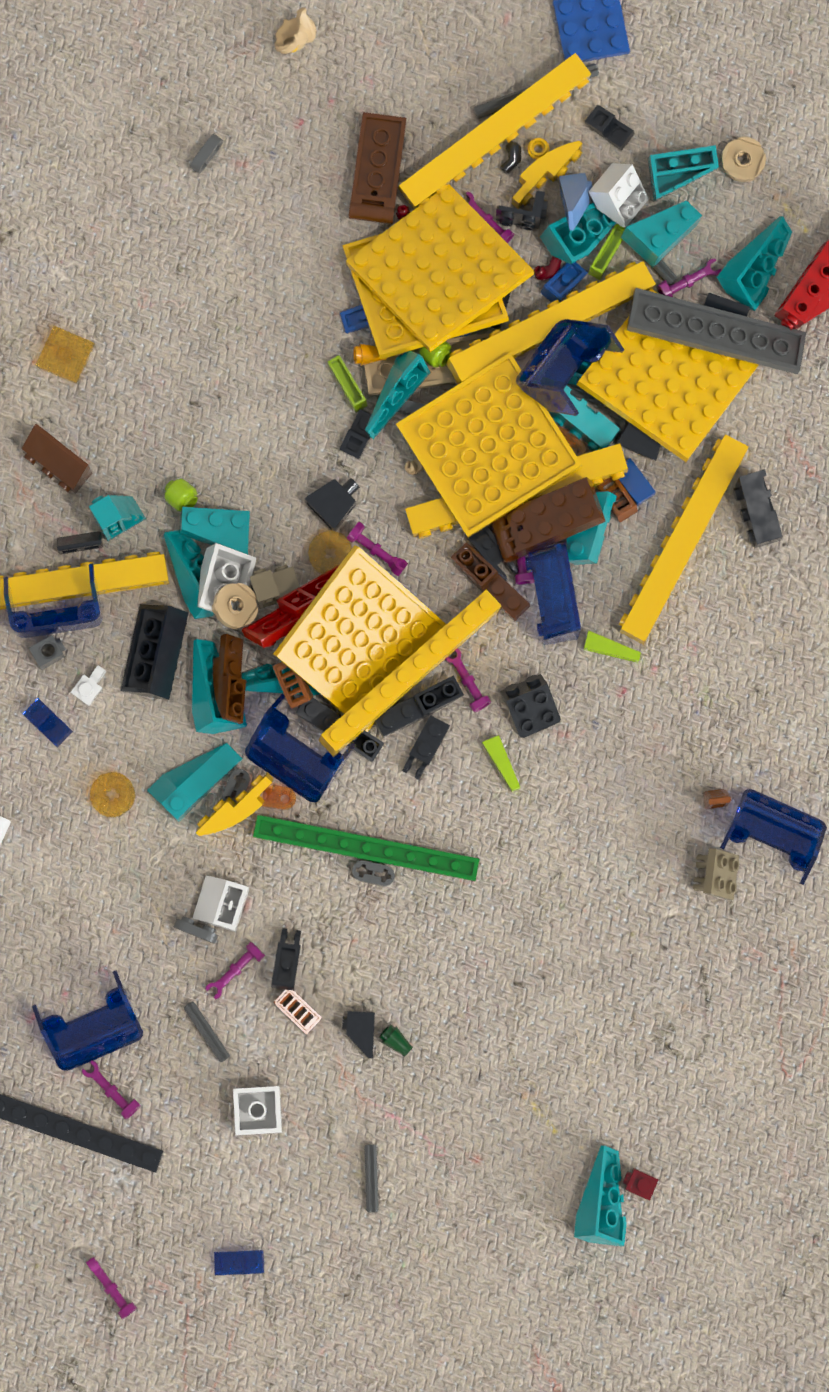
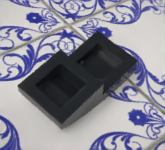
(609, 127)
(357, 437)

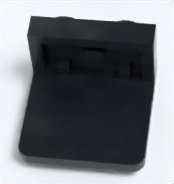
(526, 219)
(531, 705)

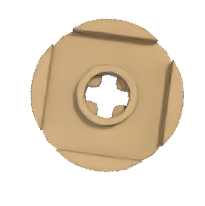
(747, 171)
(247, 603)

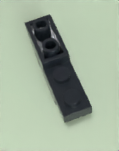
(419, 706)
(323, 717)

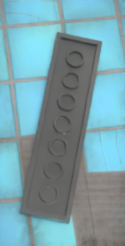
(716, 331)

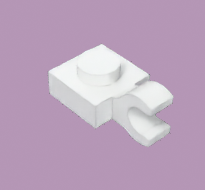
(88, 688)

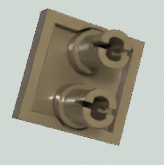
(720, 873)

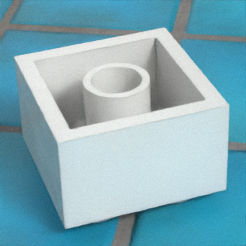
(257, 1110)

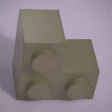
(272, 586)

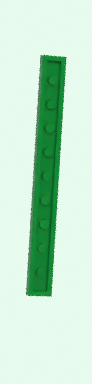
(366, 848)

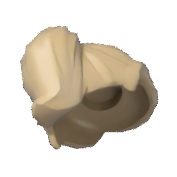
(295, 33)

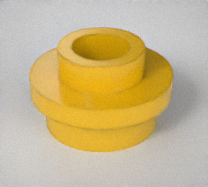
(537, 142)

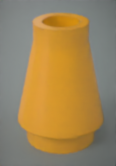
(365, 354)

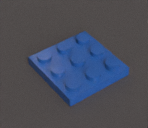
(591, 28)

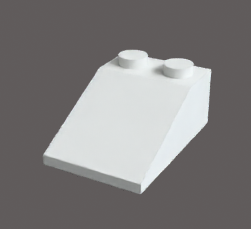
(220, 568)

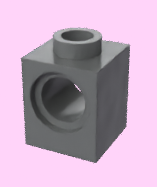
(37, 651)

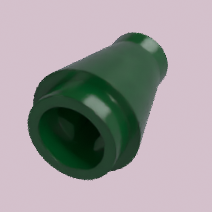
(394, 1039)

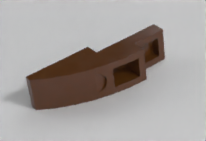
(487, 577)
(227, 680)

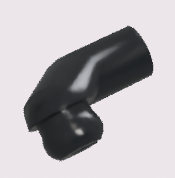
(514, 155)

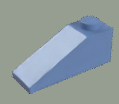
(574, 196)

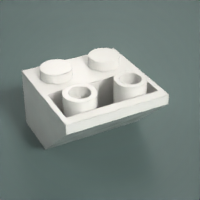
(619, 193)
(221, 903)

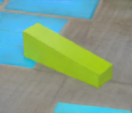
(607, 252)
(347, 383)
(605, 646)
(499, 757)

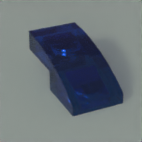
(47, 722)
(239, 1262)

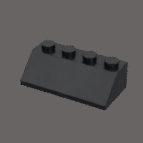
(154, 651)

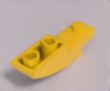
(549, 165)
(229, 813)

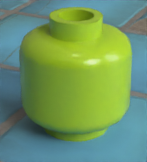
(438, 356)
(180, 494)

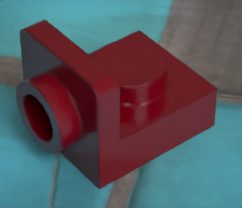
(640, 1183)

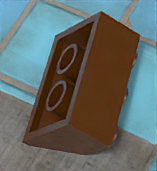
(55, 460)

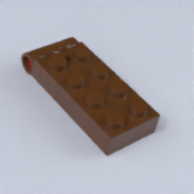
(377, 168)
(548, 519)

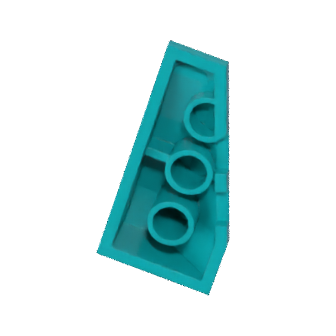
(577, 243)
(750, 270)
(403, 380)
(187, 565)
(265, 680)
(204, 705)
(189, 783)
(600, 1211)

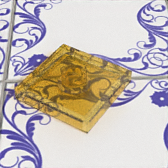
(65, 354)

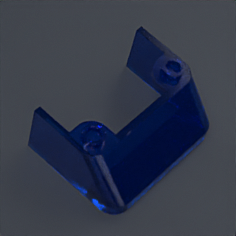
(559, 359)
(554, 594)
(84, 616)
(291, 759)
(778, 827)
(93, 1033)

